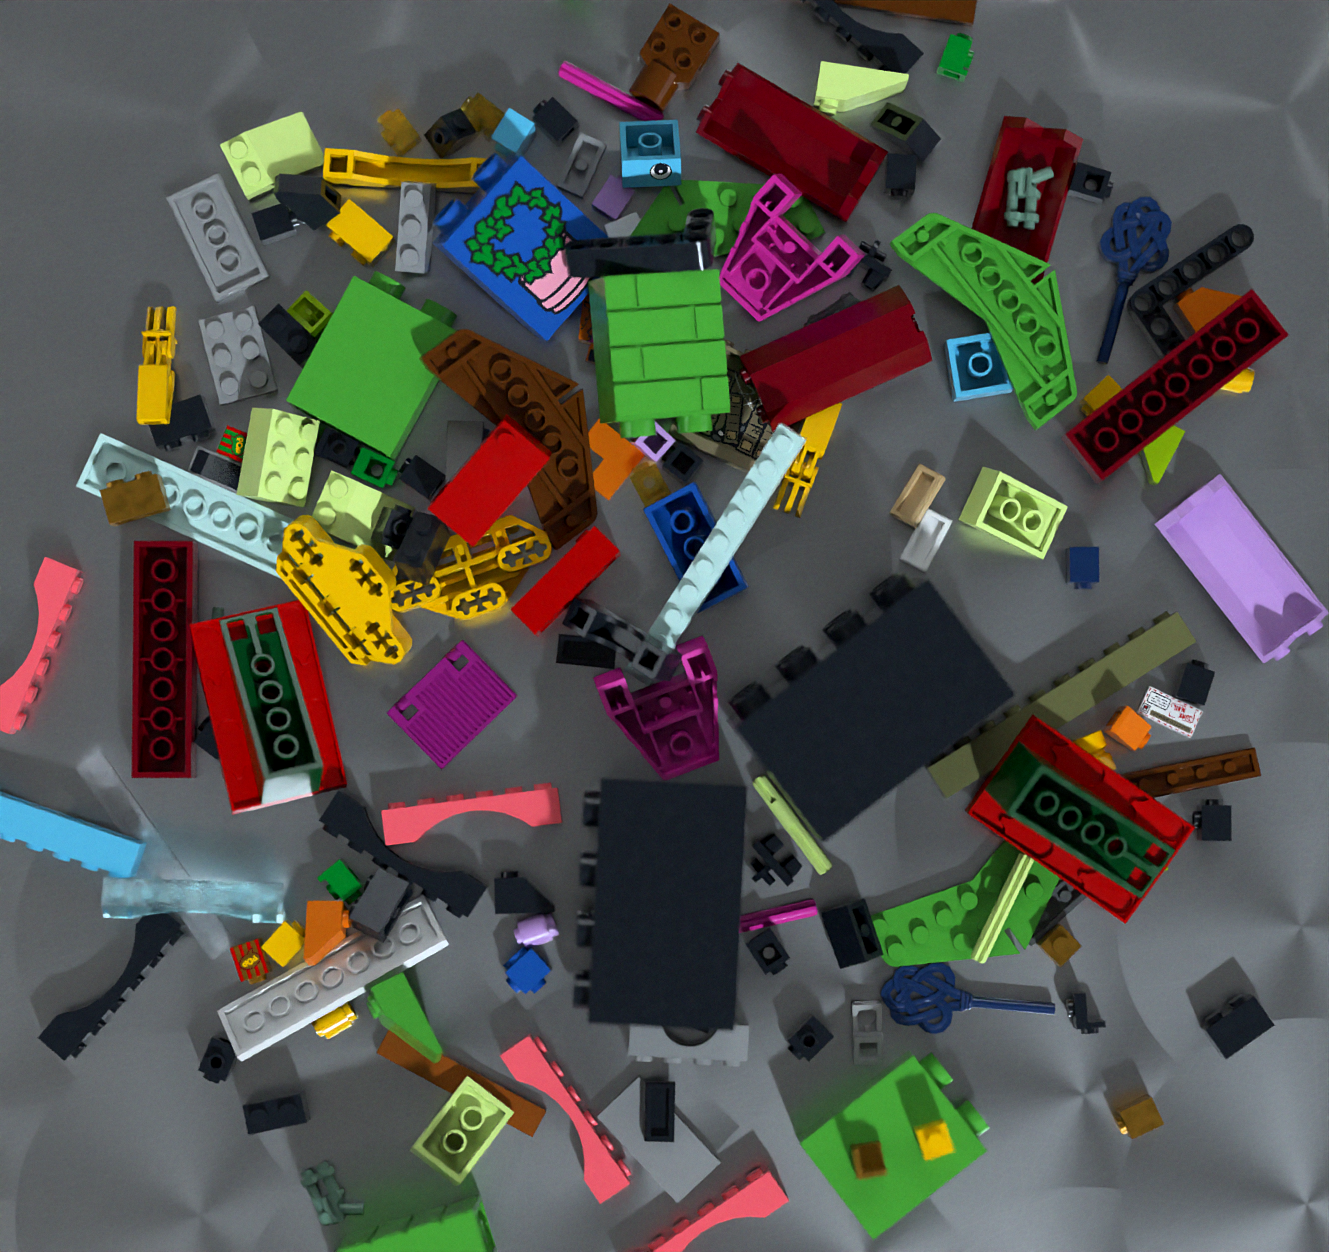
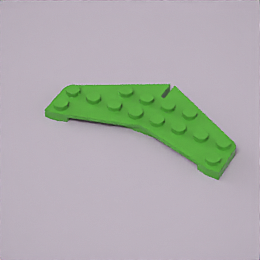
(730, 207)
(998, 287)
(951, 920)

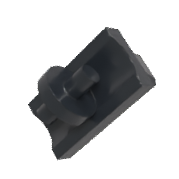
(876, 271)
(784, 871)

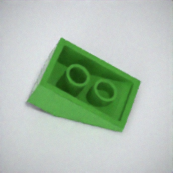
(401, 1014)

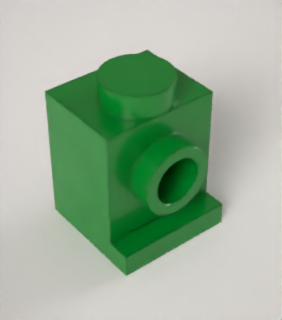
(956, 56)
(367, 461)
(342, 882)

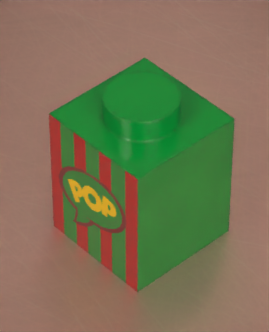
(232, 444)

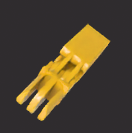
(155, 375)
(817, 431)

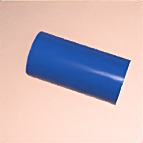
(682, 526)

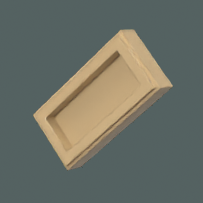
(917, 495)

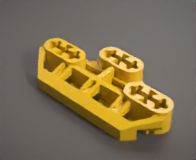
(478, 573)
(346, 586)

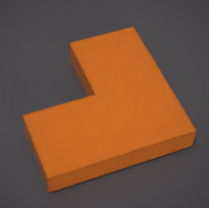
(618, 457)

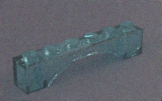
(237, 899)

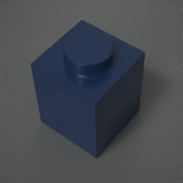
(1082, 567)

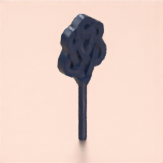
(1149, 223)
(905, 986)

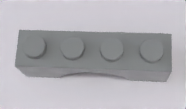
(721, 1045)

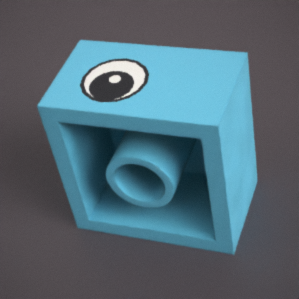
(650, 153)
(975, 368)

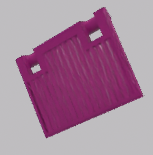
(452, 704)

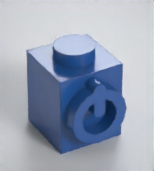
(526, 971)

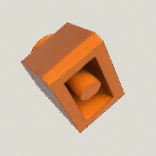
(1201, 306)
(1128, 728)
(324, 928)

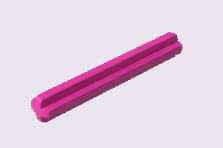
(608, 93)
(778, 915)

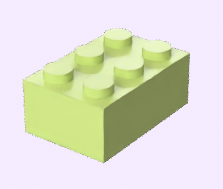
(278, 457)

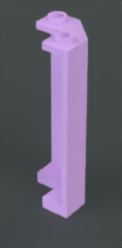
(1242, 569)

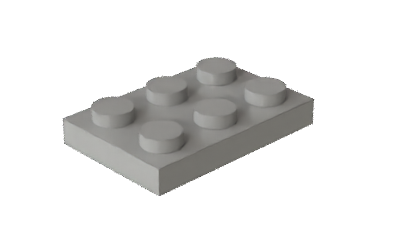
(237, 355)

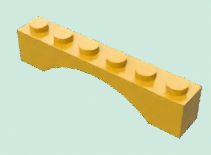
(385, 171)

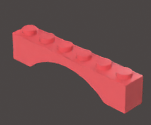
(54, 591)
(409, 824)
(531, 1066)
(753, 1199)

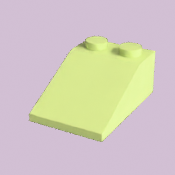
(849, 87)
(273, 149)
(352, 511)
(1013, 512)
(461, 1131)

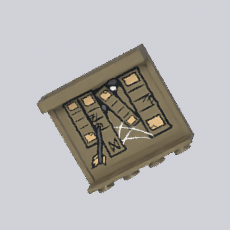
(738, 435)

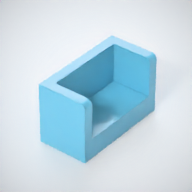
(514, 134)

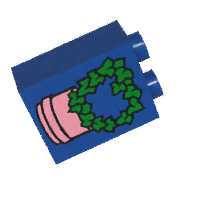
(515, 240)

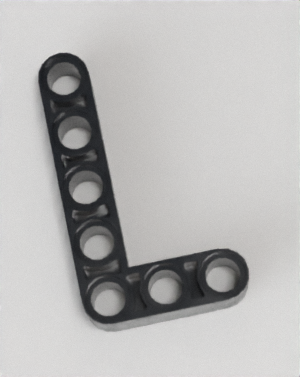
(646, 253)
(1180, 283)

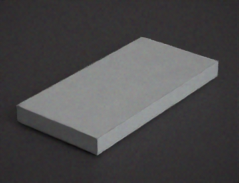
(217, 237)
(674, 1165)

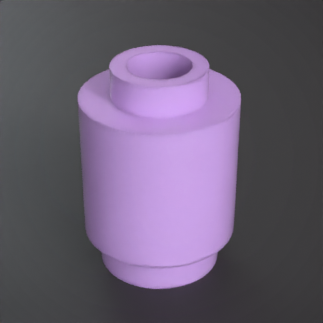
(536, 930)

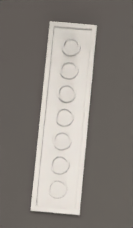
(342, 975)

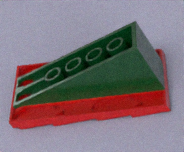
(268, 706)
(1079, 818)

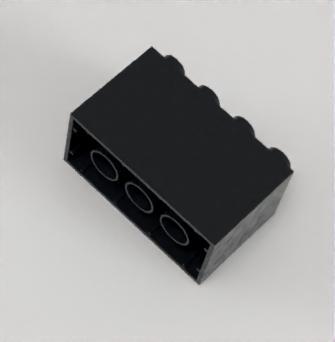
(868, 704)
(662, 904)

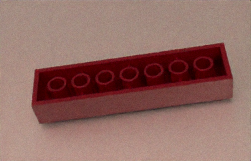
(1174, 386)
(164, 659)

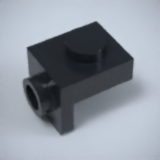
(1077, 1009)

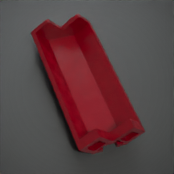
(791, 139)
(1028, 145)
(835, 358)

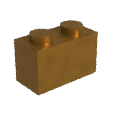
(134, 498)

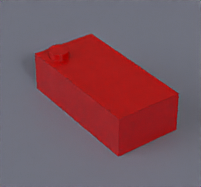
(489, 480)
(566, 580)

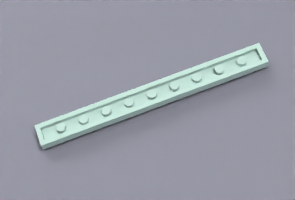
(724, 539)

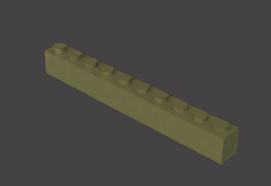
(1063, 702)

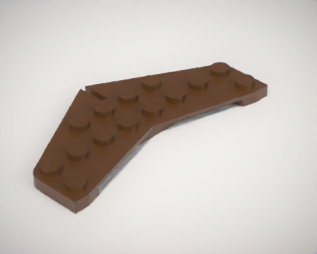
(507, 383)

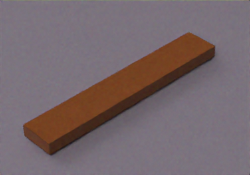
(450, 1074)

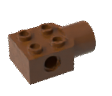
(672, 57)

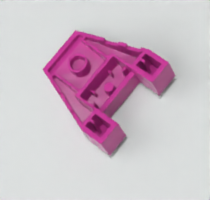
(774, 261)
(673, 719)

